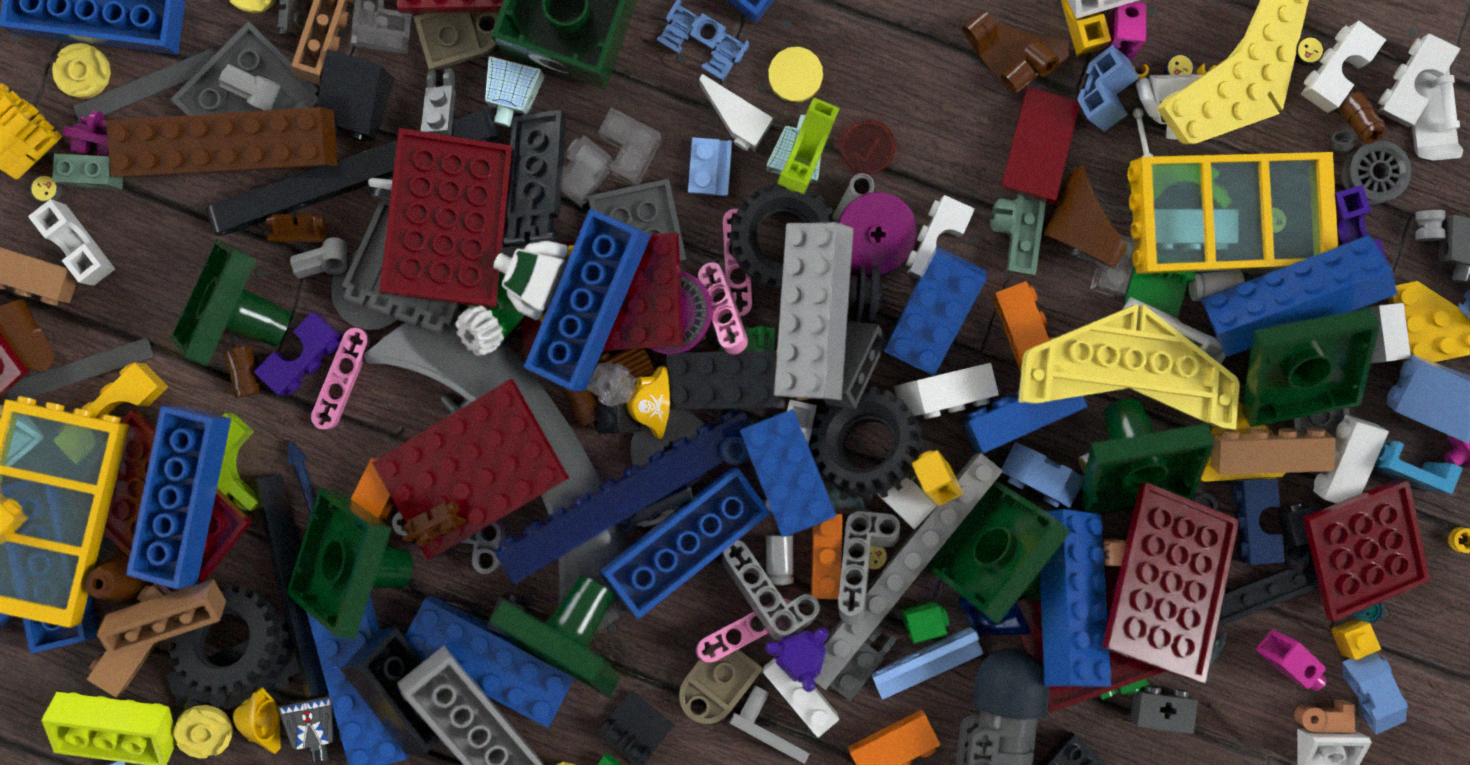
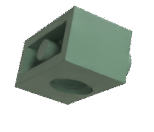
(84, 172)

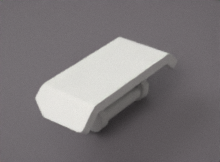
(1438, 124)

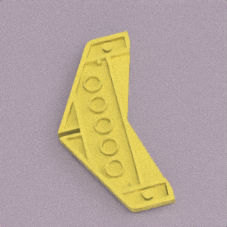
(1246, 84)
(1143, 358)

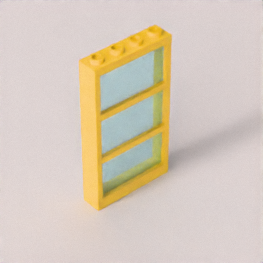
(1231, 211)
(64, 479)

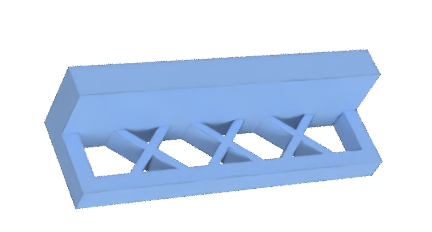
(927, 662)

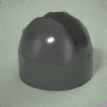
(1342, 142)

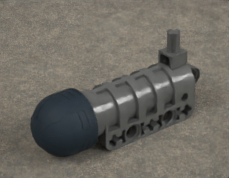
(1010, 701)

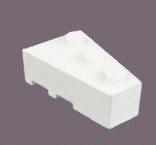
(949, 391)

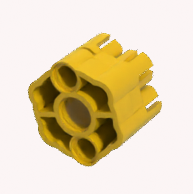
(20, 139)

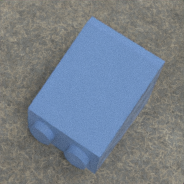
(1433, 396)

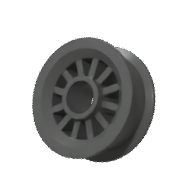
(1373, 156)

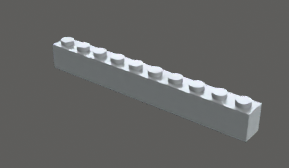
(906, 565)

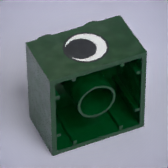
(565, 35)

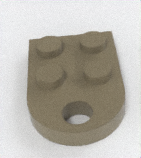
(454, 37)
(718, 683)

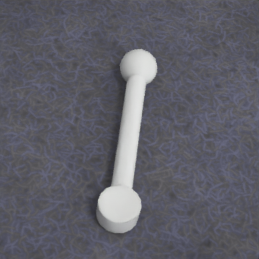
(1138, 114)

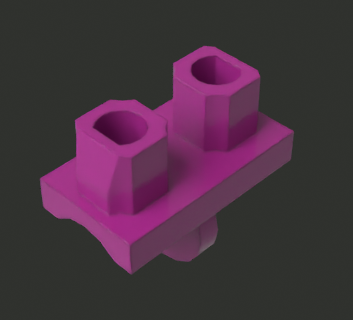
(93, 131)

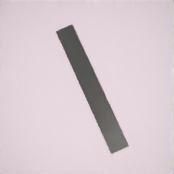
(144, 86)
(81, 370)

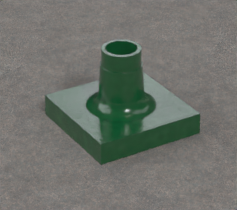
(223, 304)
(1309, 367)
(1137, 456)
(999, 551)
(343, 561)
(566, 635)

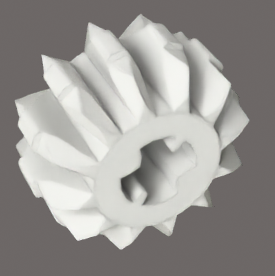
(479, 330)

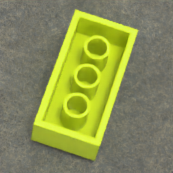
(110, 729)

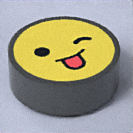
(44, 189)

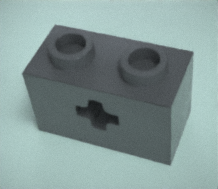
(1178, 717)

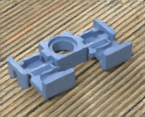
(685, 22)

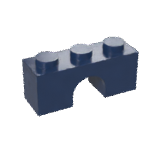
(1251, 499)

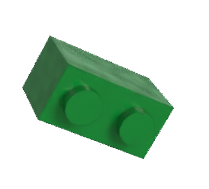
(924, 621)

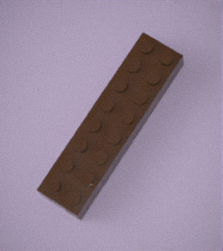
(222, 143)

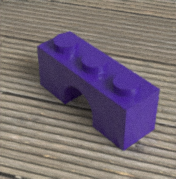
(1350, 215)
(318, 339)

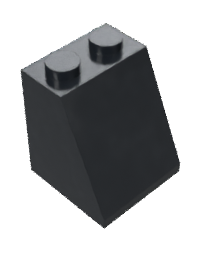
(356, 93)

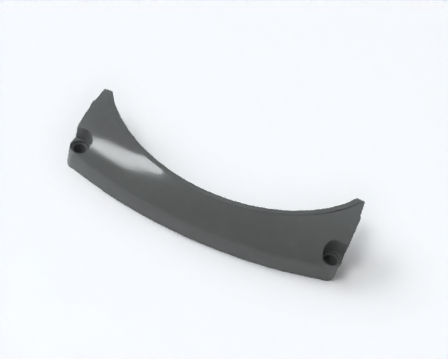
(472, 376)

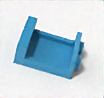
(1431, 478)

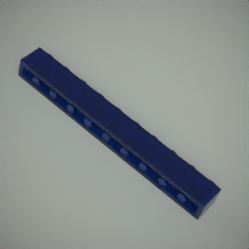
(617, 498)

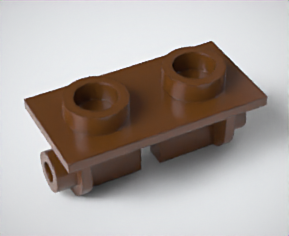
(308, 229)
(422, 529)

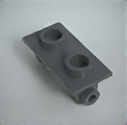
(293, 18)

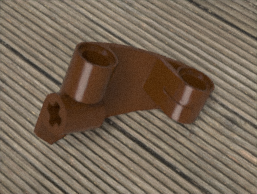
(1013, 53)
(1083, 223)
(25, 336)

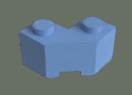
(1107, 77)
(1036, 471)
(1377, 691)

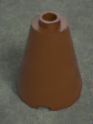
(112, 583)

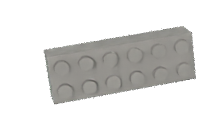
(813, 310)
(464, 714)

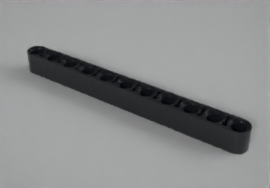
(327, 182)

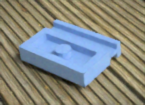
(709, 167)

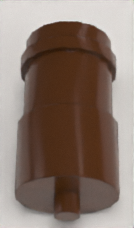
(1362, 117)
(241, 366)
(583, 407)

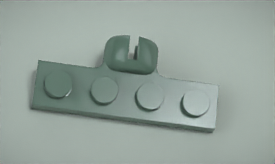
(1023, 222)

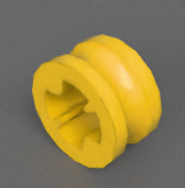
(1453, 539)

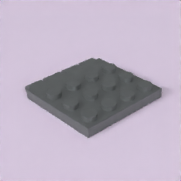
(256, 55)
(365, 276)

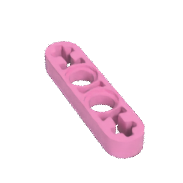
(731, 265)
(723, 307)
(335, 376)
(747, 636)

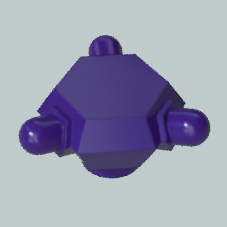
(800, 656)

